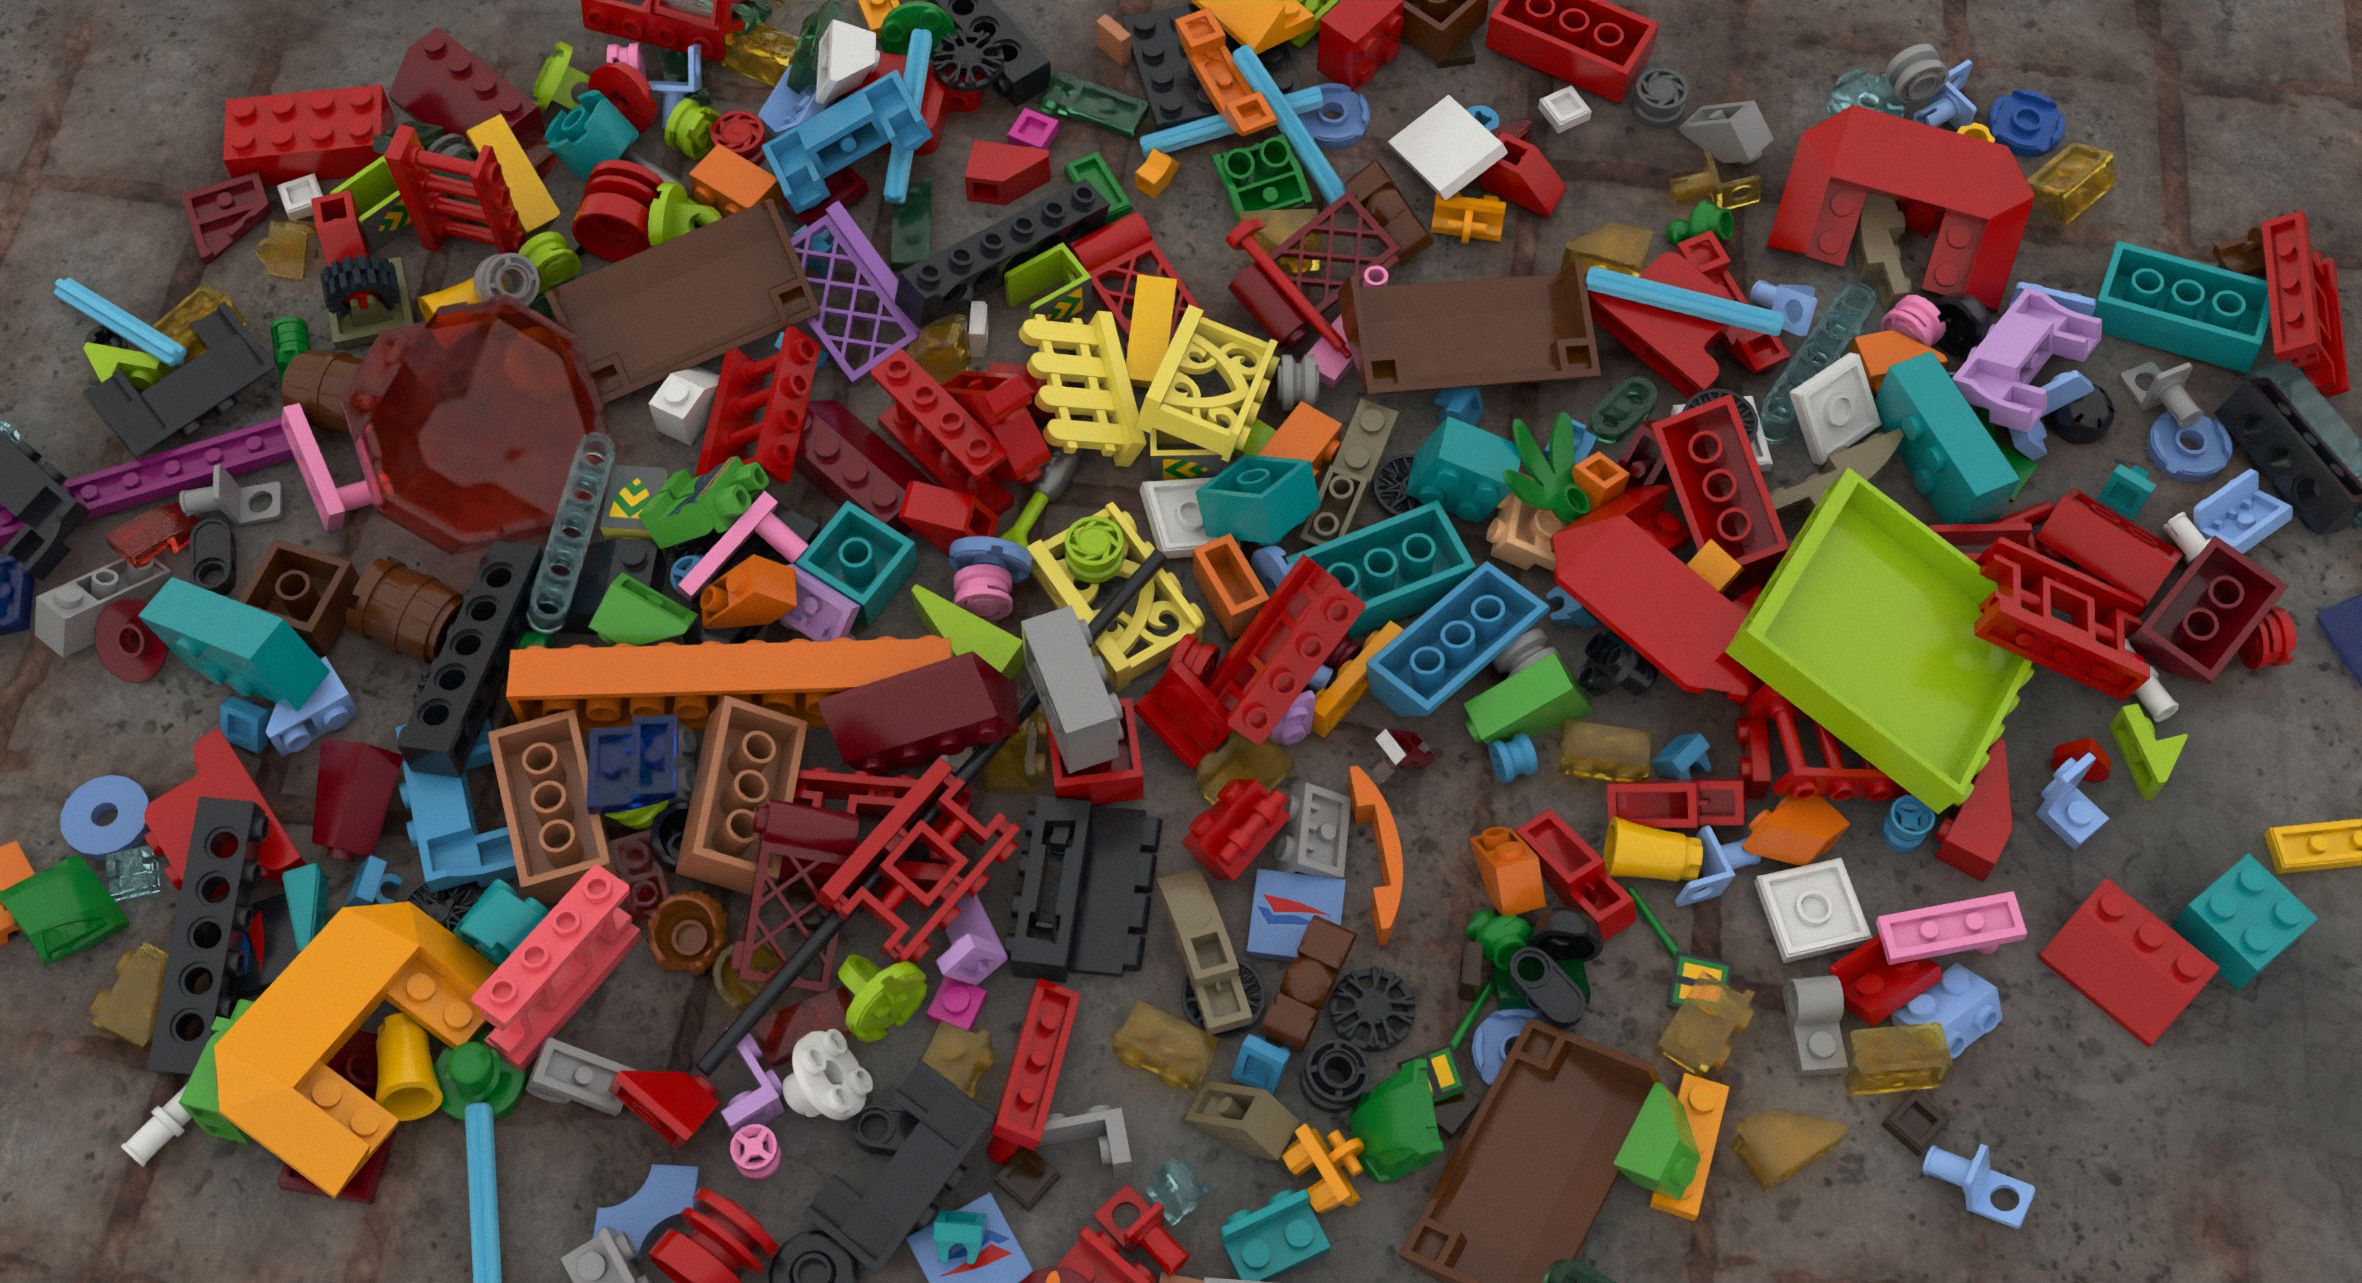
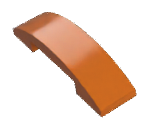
(1219, 75)
(1371, 807)

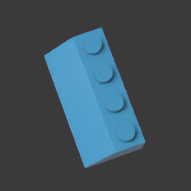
(1452, 642)

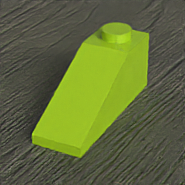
(969, 632)

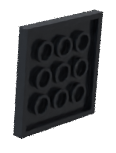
(1168, 77)

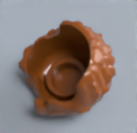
(687, 932)

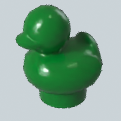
(1703, 218)
(1499, 936)

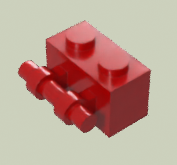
(1236, 827)

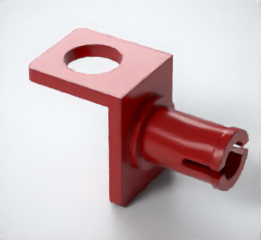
(1145, 1232)

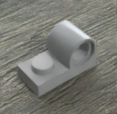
(1813, 1017)
(576, 1075)

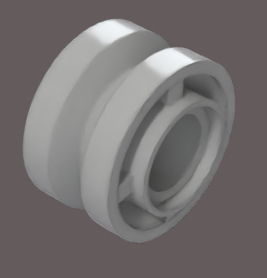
(1917, 73)
(522, 272)
(1297, 381)
(1524, 652)

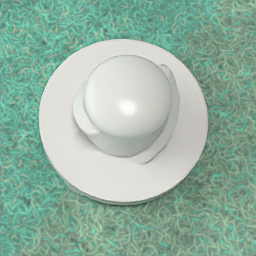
(826, 1077)

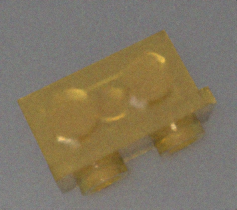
(761, 53)
(2074, 179)
(195, 306)
(1604, 752)
(1242, 760)
(1018, 762)
(134, 1001)
(1704, 1024)
(1165, 1046)
(961, 1055)
(1898, 1059)

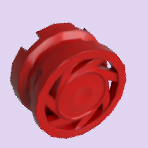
(741, 135)
(2270, 641)
(1196, 657)

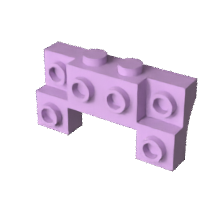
(2016, 350)

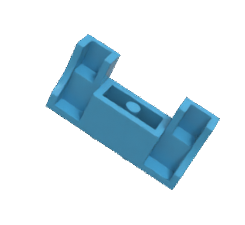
(842, 135)
(447, 826)

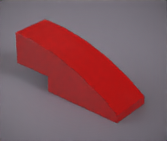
(1679, 802)
(1578, 873)

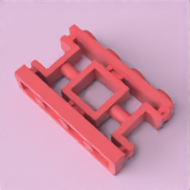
(557, 967)

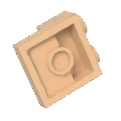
(1523, 533)

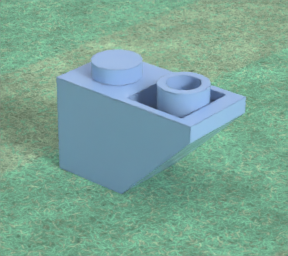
(325, 710)

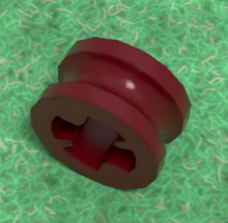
(1342, 652)

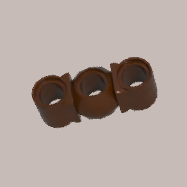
(1390, 209)
(1307, 983)

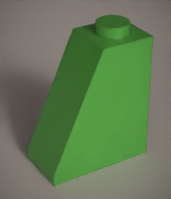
(1528, 703)

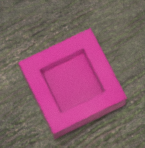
(1033, 130)
(957, 1004)

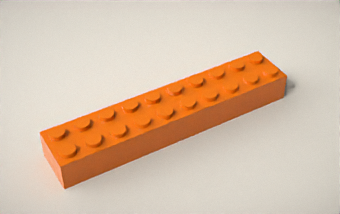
(690, 680)

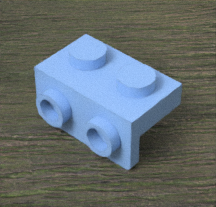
(787, 108)
(2241, 513)
(1960, 1003)

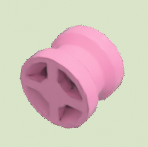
(750, 1143)

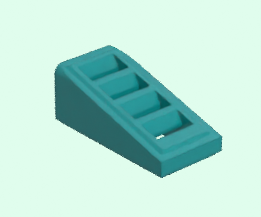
(307, 901)

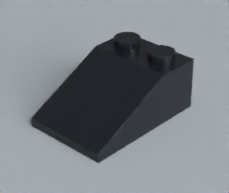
(601, 566)

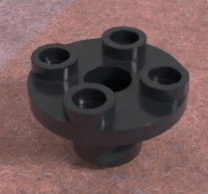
(1615, 664)

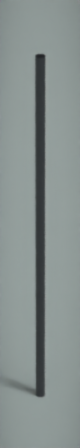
(930, 814)

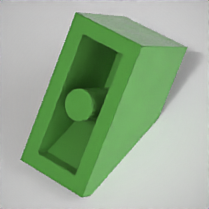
(638, 614)
(1660, 1146)

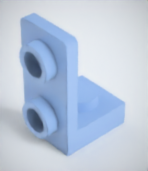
(2061, 391)
(2067, 808)

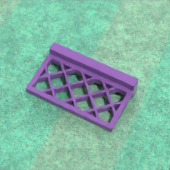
(874, 272)

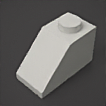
(844, 60)
(684, 403)

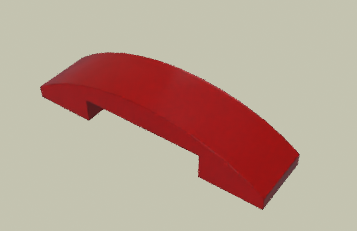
(1751, 348)

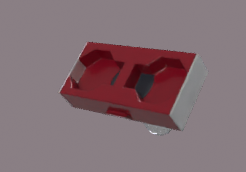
(1403, 750)

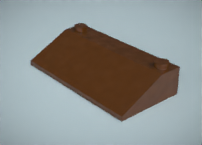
(685, 300)
(1470, 332)
(1532, 1161)

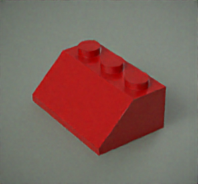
(2108, 546)
(2128, 962)

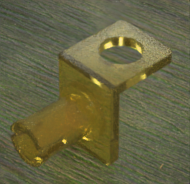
(1709, 183)
(286, 248)

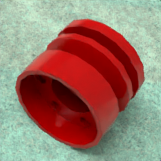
(616, 210)
(716, 1245)

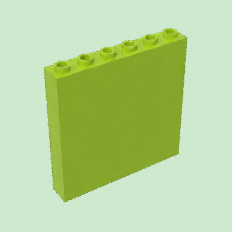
(1879, 642)

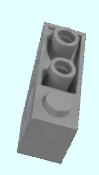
(70, 612)

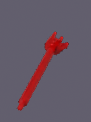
(1243, 238)

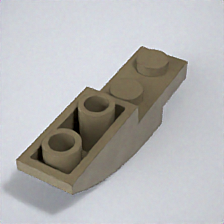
(1877, 252)
(1866, 459)
(1352, 474)
(1205, 950)

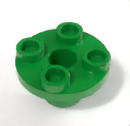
(903, 19)
(477, 1076)

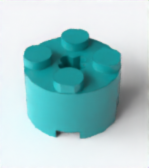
(589, 134)
(499, 922)

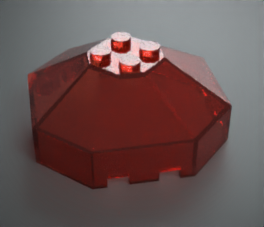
(472, 422)

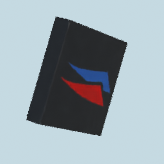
(267, 946)

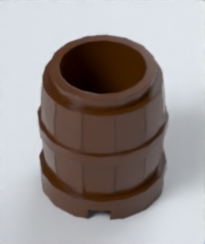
(317, 383)
(403, 609)

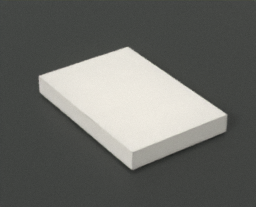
(1447, 147)

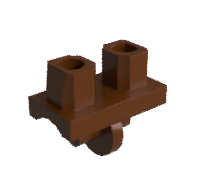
(2243, 254)

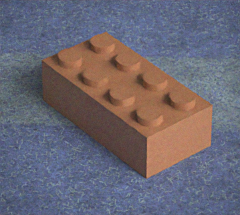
(741, 764)
(544, 801)

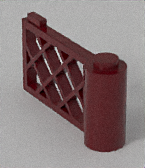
(1272, 307)
(800, 834)

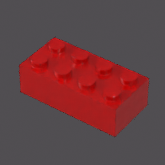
(1575, 41)
(305, 133)

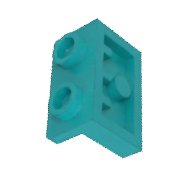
(1274, 1237)

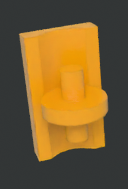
(1469, 217)
(1312, 1150)

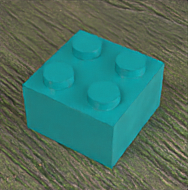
(1463, 470)
(1258, 499)
(861, 560)
(2244, 921)

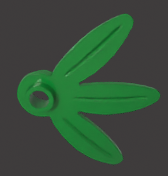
(1554, 483)

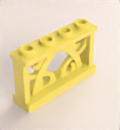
(1181, 415)
(1115, 645)

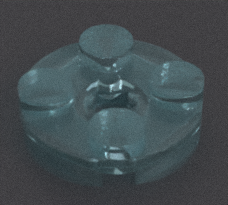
(1859, 86)

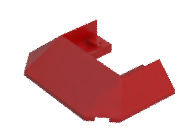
(1916, 164)
(1626, 575)

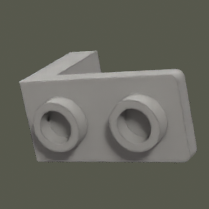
(1094, 1122)

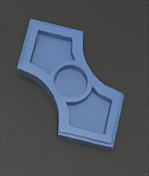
(653, 1206)

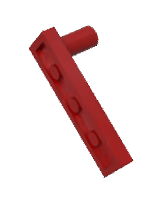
(1033, 1070)

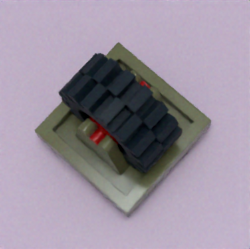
(365, 298)

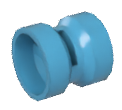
(1907, 814)

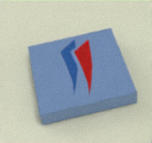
(1285, 907)
(998, 1260)

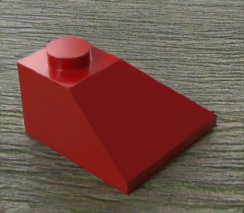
(667, 1101)

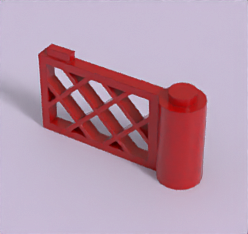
(1116, 248)

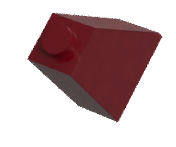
(352, 797)

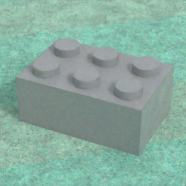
(1072, 688)

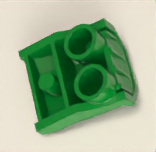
(1262, 177)
(63, 910)
(1397, 1125)

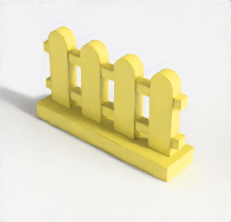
(1106, 381)

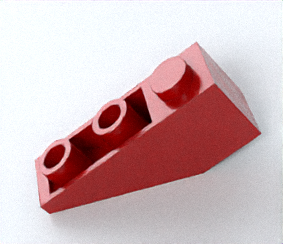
(1982, 821)

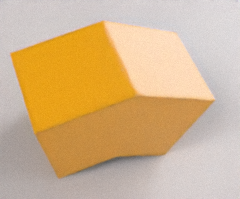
(1156, 173)

